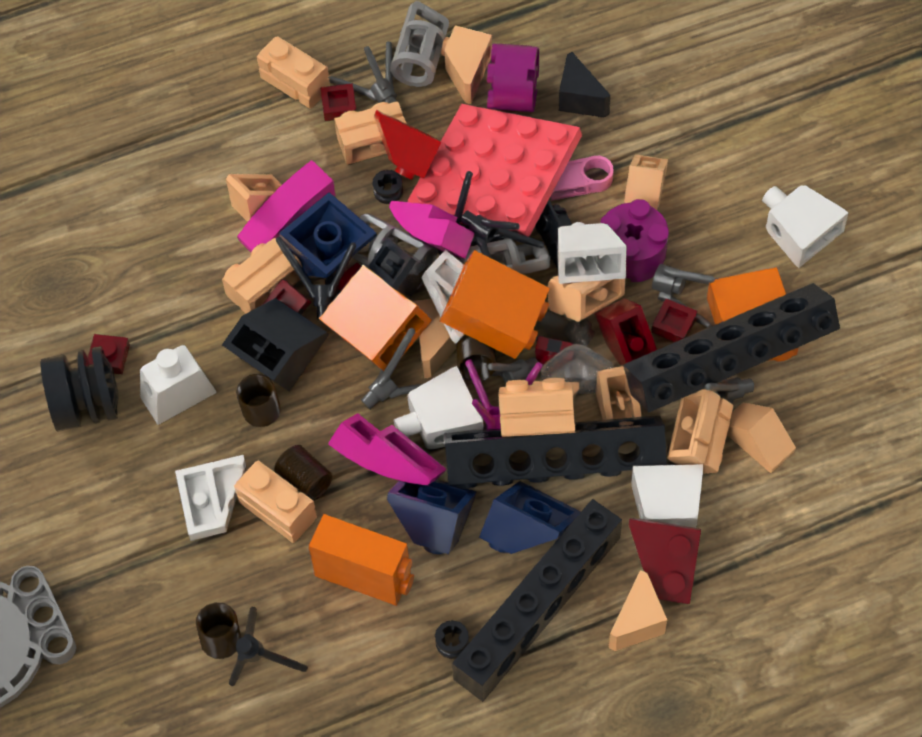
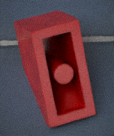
(406, 146)

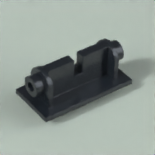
(548, 224)

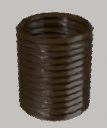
(479, 353)
(254, 386)
(303, 472)
(214, 615)

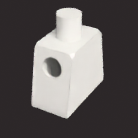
(803, 222)
(590, 253)
(173, 384)
(440, 408)
(668, 493)

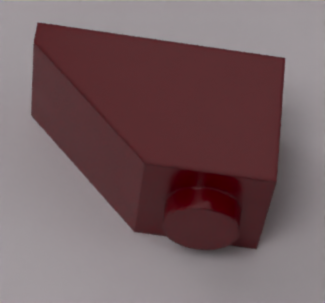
(625, 331)

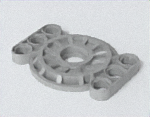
(24, 637)

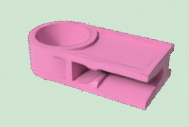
(575, 182)

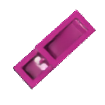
(286, 205)
(433, 227)
(385, 452)

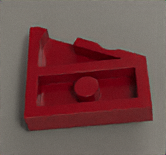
(667, 556)

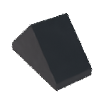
(582, 91)
(398, 268)

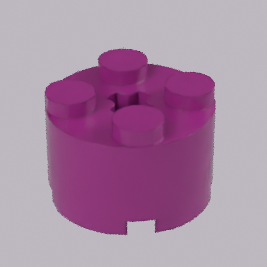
(513, 77)
(643, 233)

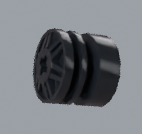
(79, 388)

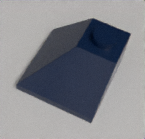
(324, 235)
(432, 513)
(525, 519)

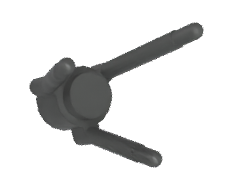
(672, 280)

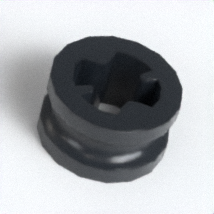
(383, 178)
(451, 627)

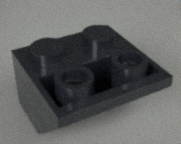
(276, 342)

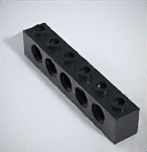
(731, 346)
(608, 434)
(536, 600)

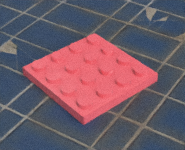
(511, 161)

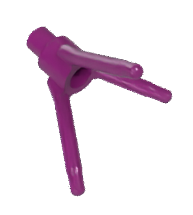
(491, 414)

